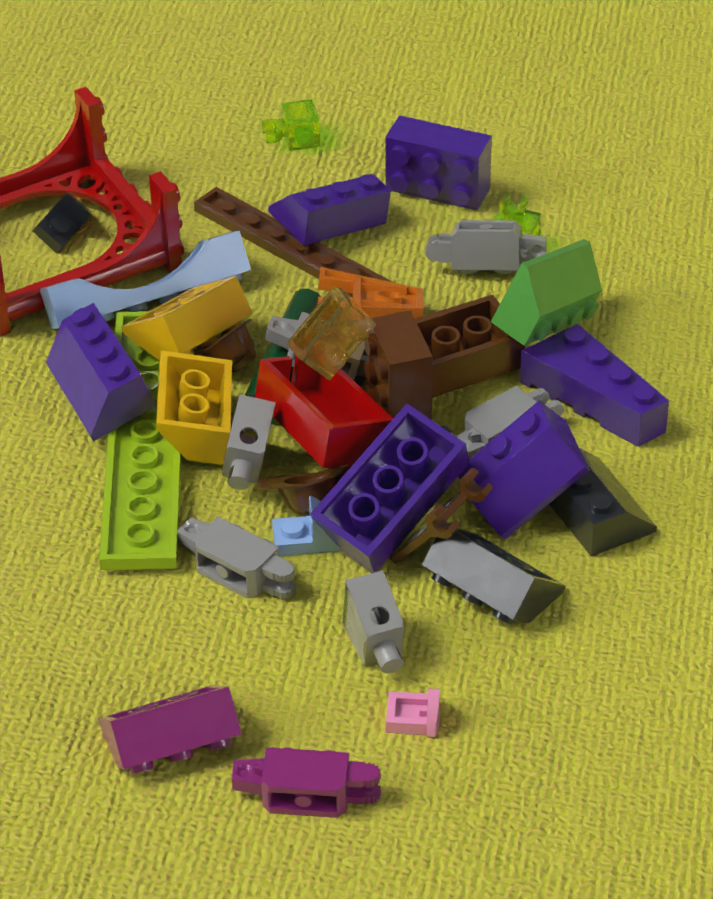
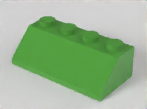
(550, 294)

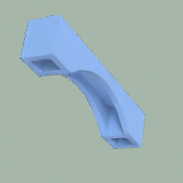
(209, 261)

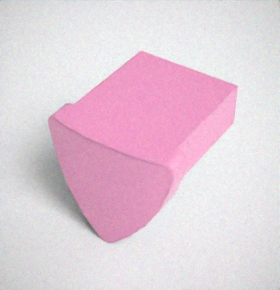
(413, 713)

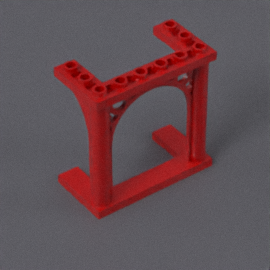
(83, 158)

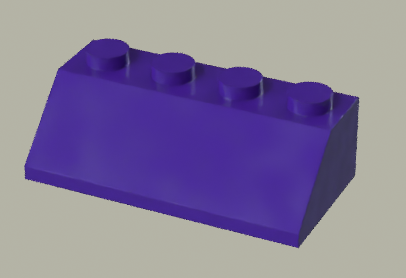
(97, 373)
(391, 487)

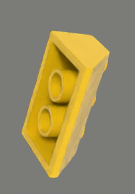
(191, 318)
(195, 405)

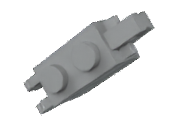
(485, 246)
(237, 558)

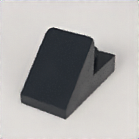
(62, 222)

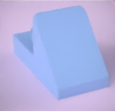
(301, 534)

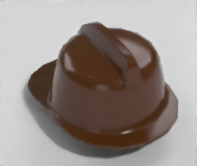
(233, 346)
(298, 487)

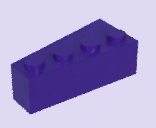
(596, 384)

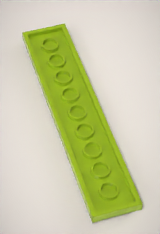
(140, 481)

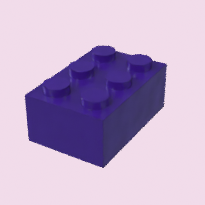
(438, 162)

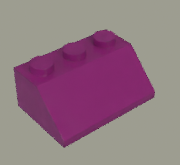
(171, 728)

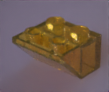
(331, 333)

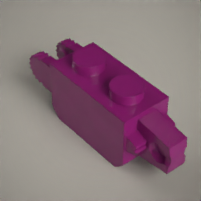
(307, 781)

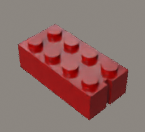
(325, 416)

